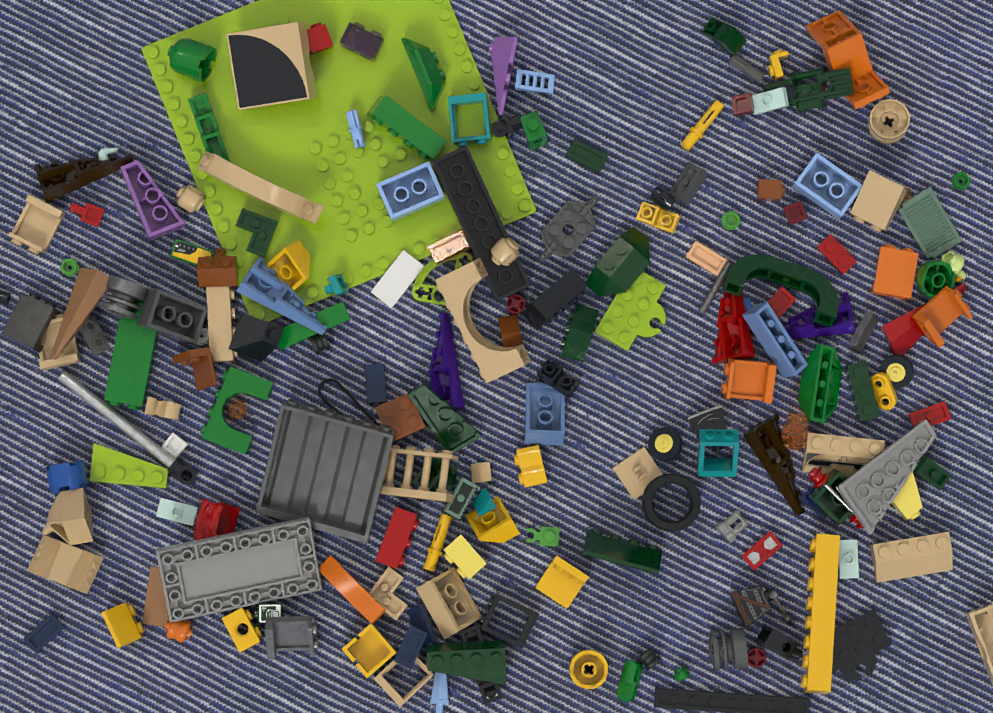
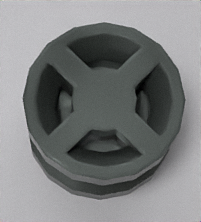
(319, 343)
(649, 658)

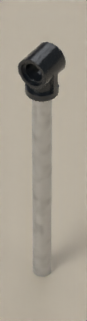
(176, 466)

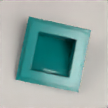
(483, 502)

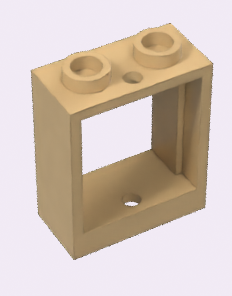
(392, 692)

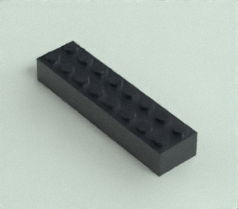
(478, 220)

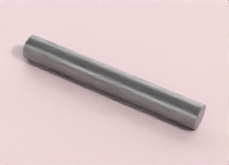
(715, 287)

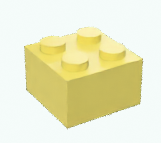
(464, 557)

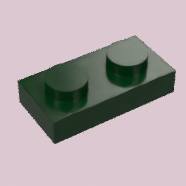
(932, 472)

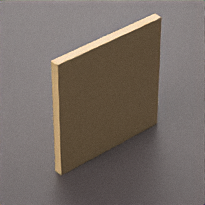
(637, 472)

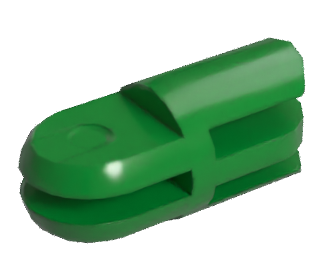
(629, 680)

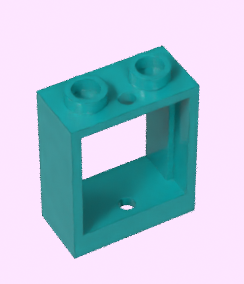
(469, 99)
(717, 466)

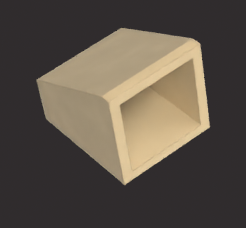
(878, 201)

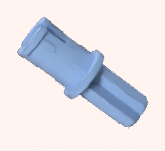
(355, 129)

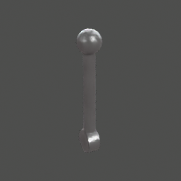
(773, 595)

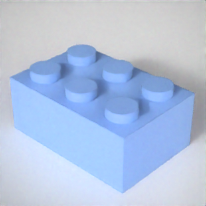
(827, 186)
(410, 191)

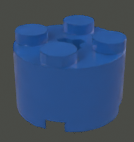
(66, 476)

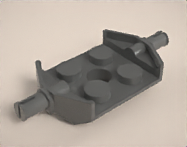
(572, 214)

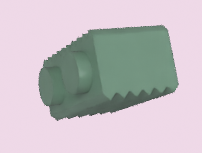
(462, 495)

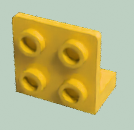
(561, 582)

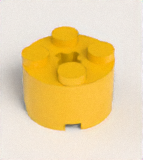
(599, 669)

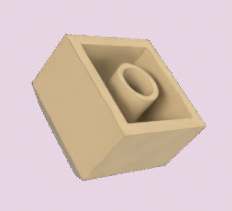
(71, 517)

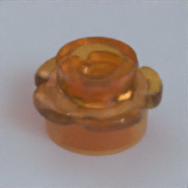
(232, 410)

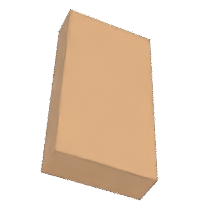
(706, 258)

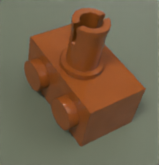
(217, 270)

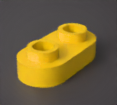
(884, 391)

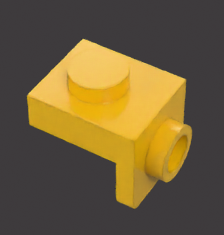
(775, 67)

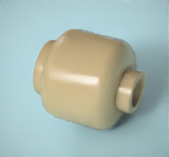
(190, 198)
(505, 251)

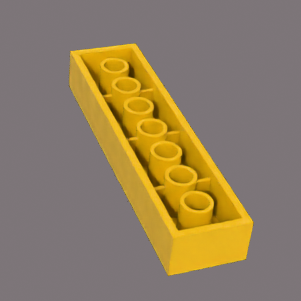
(822, 612)

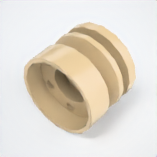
(892, 111)

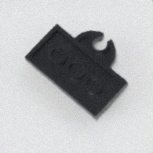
(856, 644)

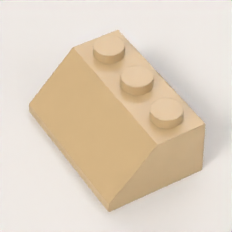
(449, 603)

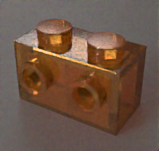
(795, 431)

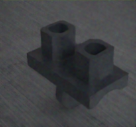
(506, 126)

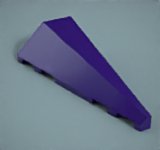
(444, 366)

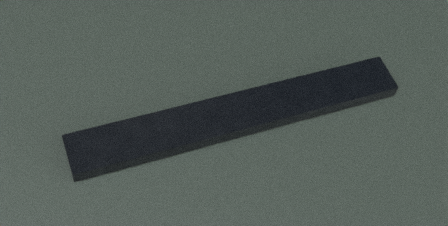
(728, 702)

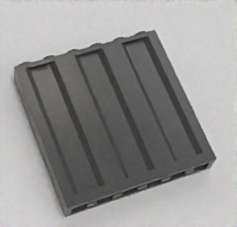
(326, 470)

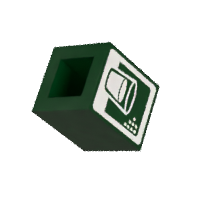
(268, 610)

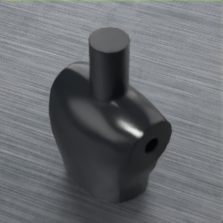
(662, 198)

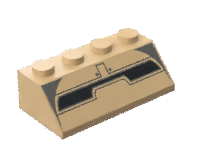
(839, 453)

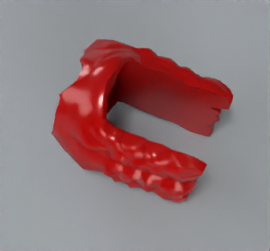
(215, 519)

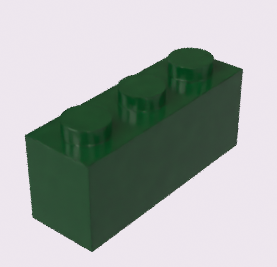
(862, 391)

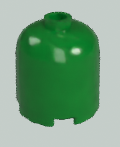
(192, 59)

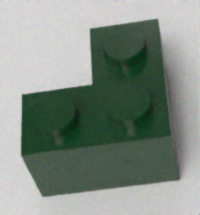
(579, 332)

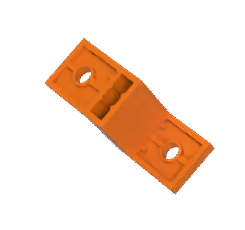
(844, 49)

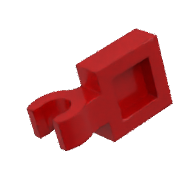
(90, 214)

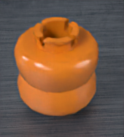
(178, 630)

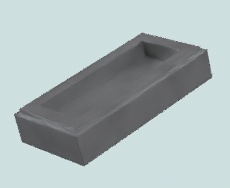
(863, 331)

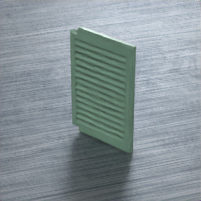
(929, 223)

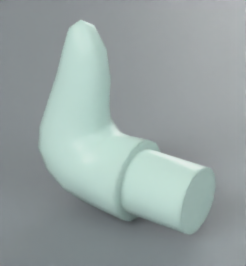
(104, 152)

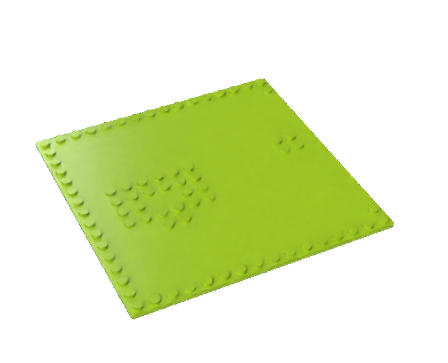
(313, 153)

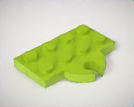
(631, 313)

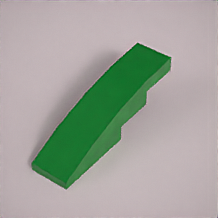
(207, 125)
(298, 333)

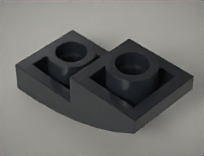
(556, 378)

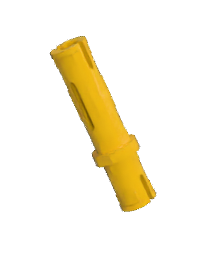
(697, 131)
(437, 543)

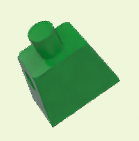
(533, 130)

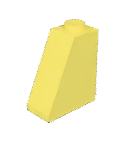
(908, 499)

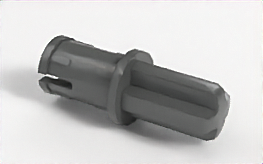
(746, 68)

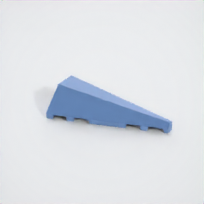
(267, 289)

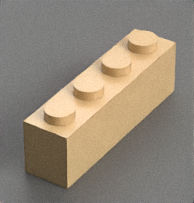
(221, 322)

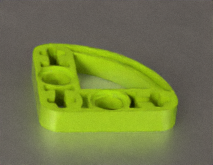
(426, 271)

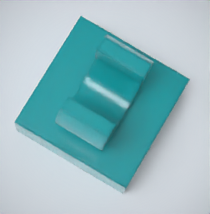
(337, 285)

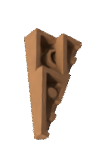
(83, 300)

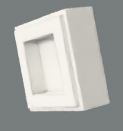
(174, 445)

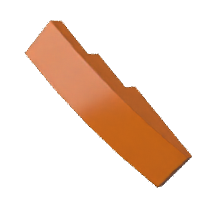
(351, 589)

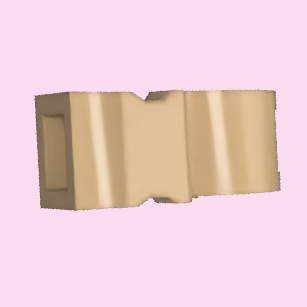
(162, 408)

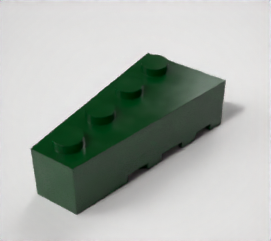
(469, 659)

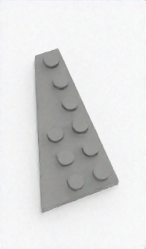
(881, 479)

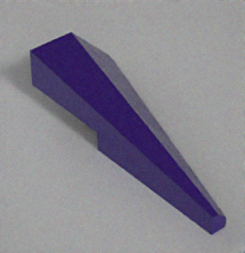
(803, 326)

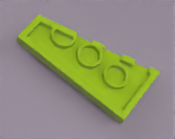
(120, 468)

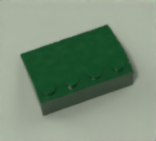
(622, 552)

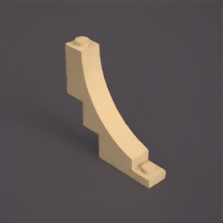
(259, 188)

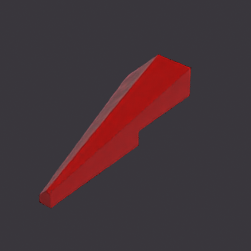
(904, 330)
(734, 333)

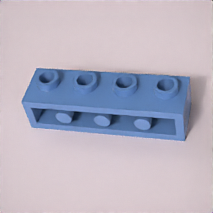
(775, 339)

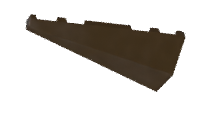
(65, 178)
(770, 450)

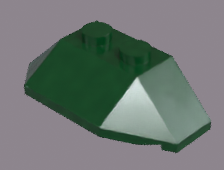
(620, 264)

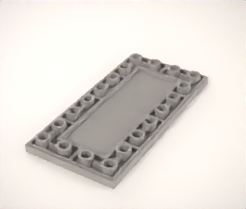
(239, 569)

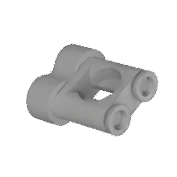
(725, 529)

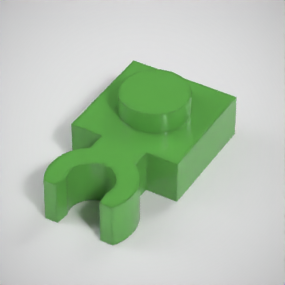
(547, 536)

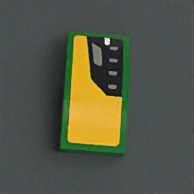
(188, 252)

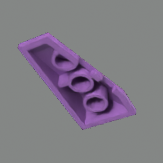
(503, 58)

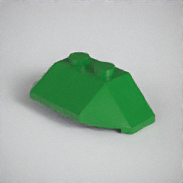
(426, 71)
(820, 383)

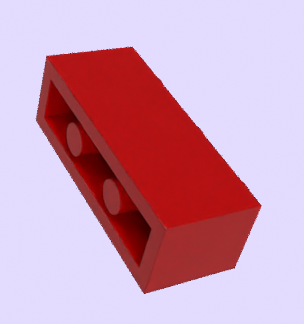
(397, 538)

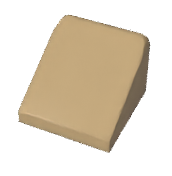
(481, 472)

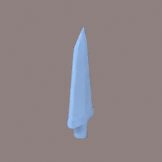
(440, 692)

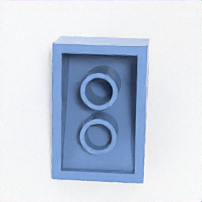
(544, 415)

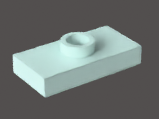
(770, 100)
(177, 511)
(848, 559)

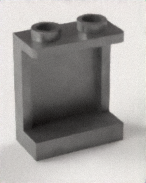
(290, 634)

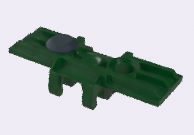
(814, 94)

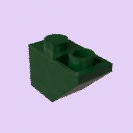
(724, 36)

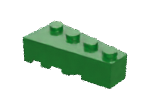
(406, 127)

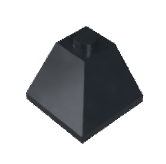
(255, 337)

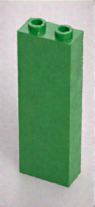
(131, 363)

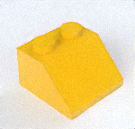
(123, 624)

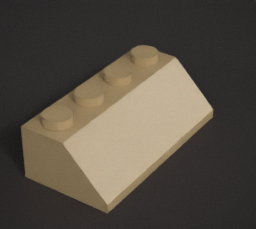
(912, 557)

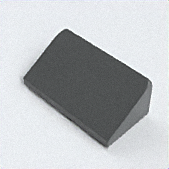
(688, 184)

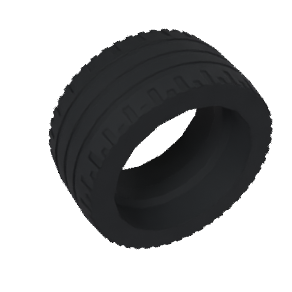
(691, 515)

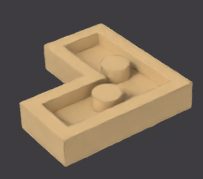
(383, 593)

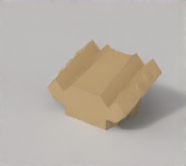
(65, 564)

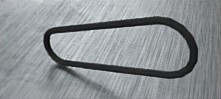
(341, 386)

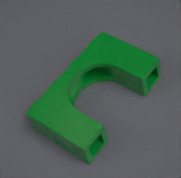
(234, 383)

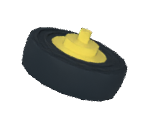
(898, 369)
(665, 444)

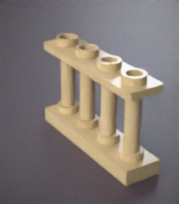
(423, 491)

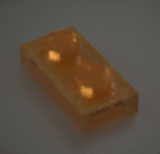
(448, 247)

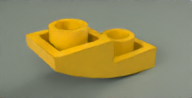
(658, 218)

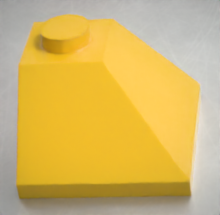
(292, 265)
(494, 525)

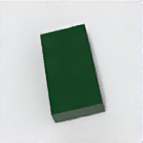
(586, 156)

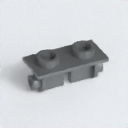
(94, 336)

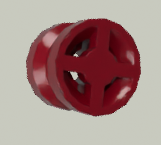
(517, 302)
(758, 656)

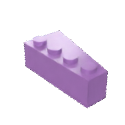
(152, 207)

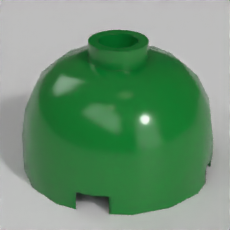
(934, 276)

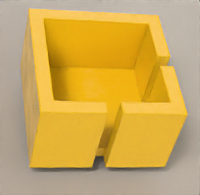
(370, 650)

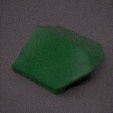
(435, 475)

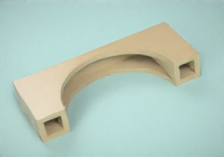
(457, 291)

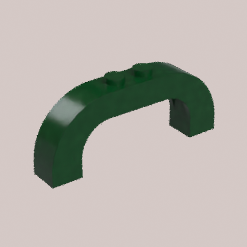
(789, 275)

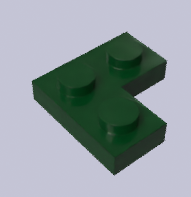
(262, 229)

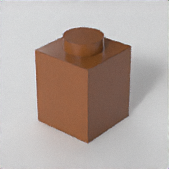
(770, 190)

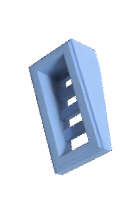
(528, 74)

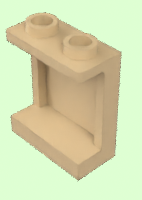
(36, 225)
(69, 355)

